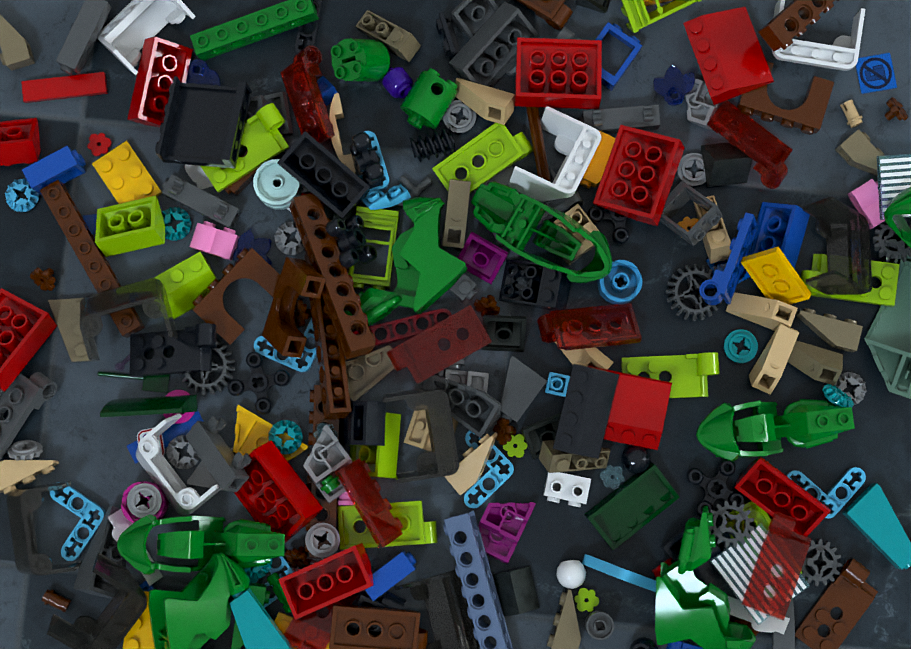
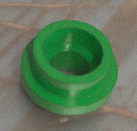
(330, 483)

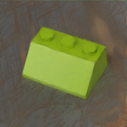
(130, 226)
(186, 282)
(381, 459)

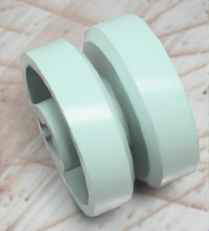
(275, 197)

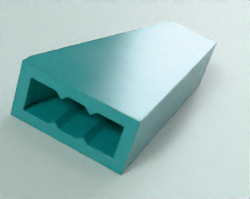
(879, 524)
(255, 624)

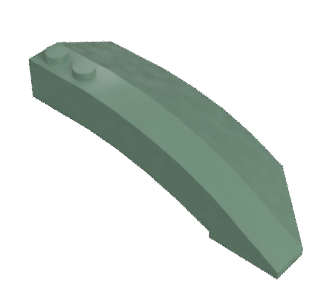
(891, 336)

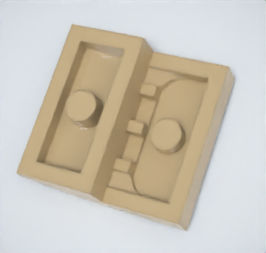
(418, 431)

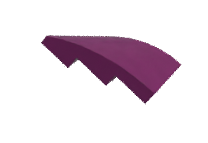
(502, 528)

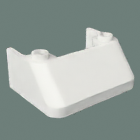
(137, 22)
(839, 56)
(575, 141)
(182, 498)

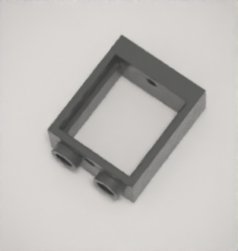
(677, 199)

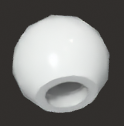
(571, 574)

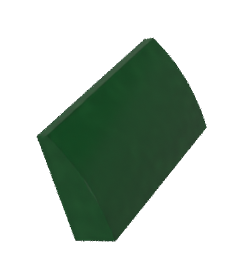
(150, 406)
(631, 506)

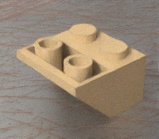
(580, 216)

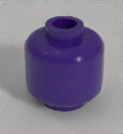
(397, 82)

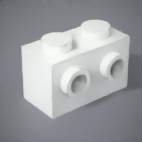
(567, 487)

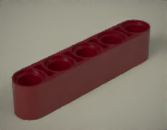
(410, 322)

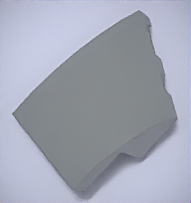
(324, 460)

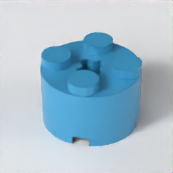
(630, 277)

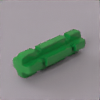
(273, 580)

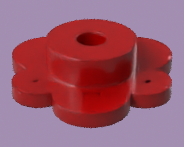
(97, 139)

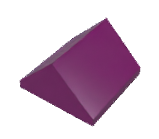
(482, 257)

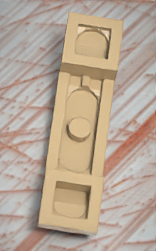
(336, 112)

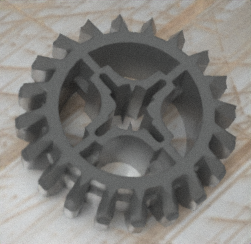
(683, 296)
(225, 368)

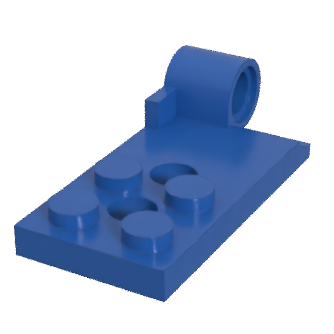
(727, 281)

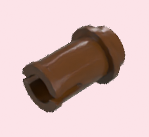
(55, 600)

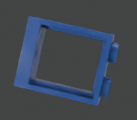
(608, 79)
(60, 166)
(391, 574)

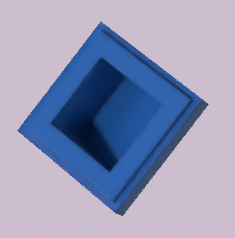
(327, 90)

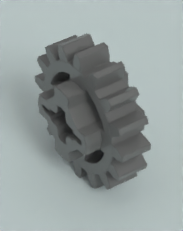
(892, 245)
(737, 535)
(817, 571)

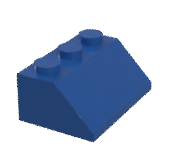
(782, 227)

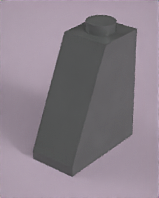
(519, 389)

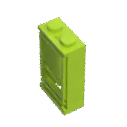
(639, 17)
(380, 220)

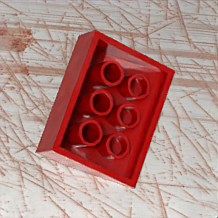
(728, 53)
(558, 73)
(639, 174)
(21, 335)
(638, 411)
(277, 493)

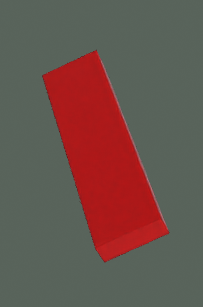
(64, 87)

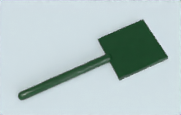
(150, 383)

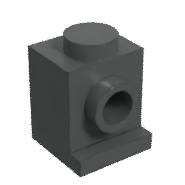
(464, 289)

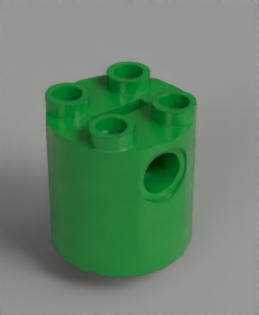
(360, 60)
(423, 105)

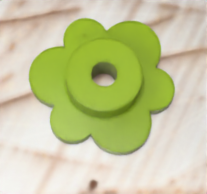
(521, 446)
(590, 604)

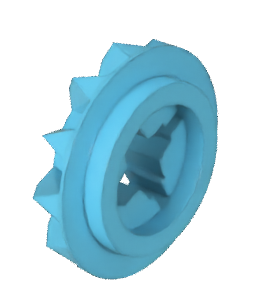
(21, 205)

